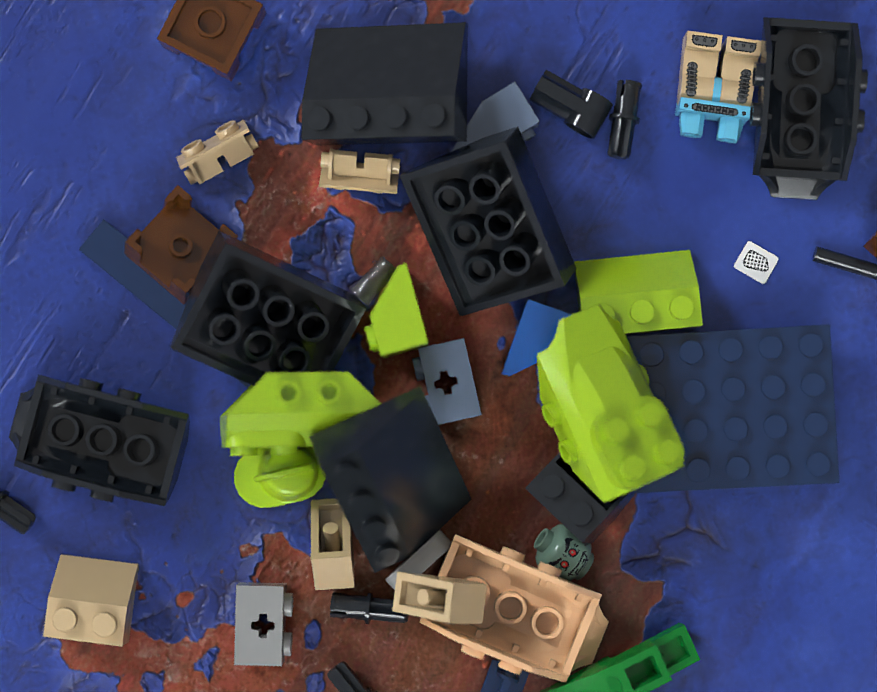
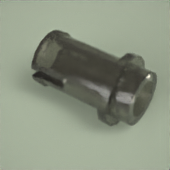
(374, 280)

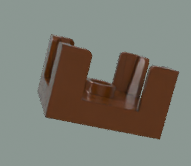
(212, 31)
(174, 244)

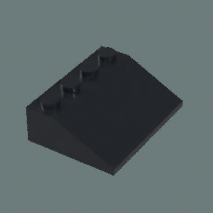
(387, 85)
(489, 223)
(263, 315)
(392, 476)

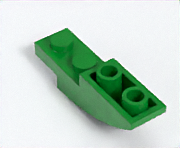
(638, 668)

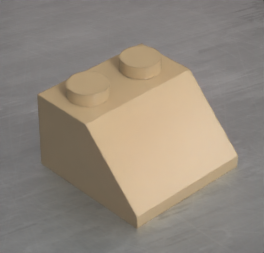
(91, 600)

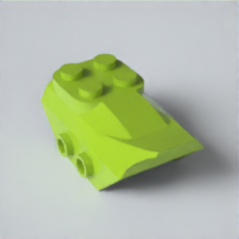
(604, 407)
(289, 409)

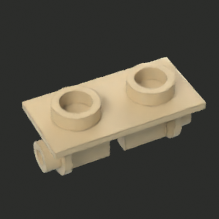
(203, 156)
(376, 174)

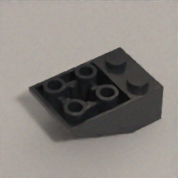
(574, 501)

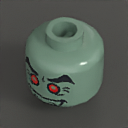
(563, 551)

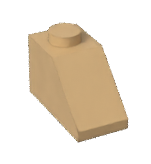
(331, 546)
(440, 598)

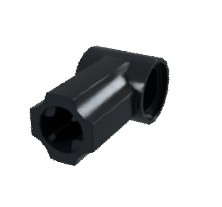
(580, 109)

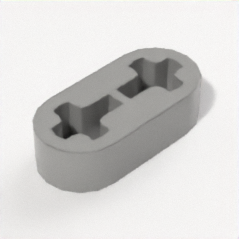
(422, 558)

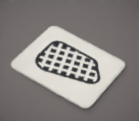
(756, 262)

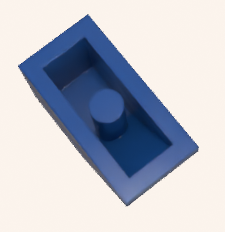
(532, 336)

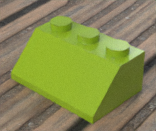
(642, 290)
(396, 318)

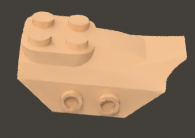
(529, 613)

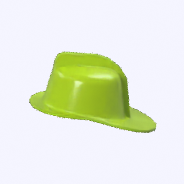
(278, 479)

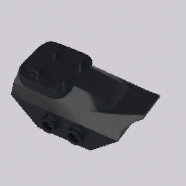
(807, 105)
(99, 440)

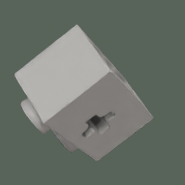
(250, 643)

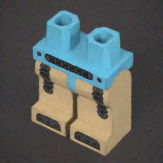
(715, 98)

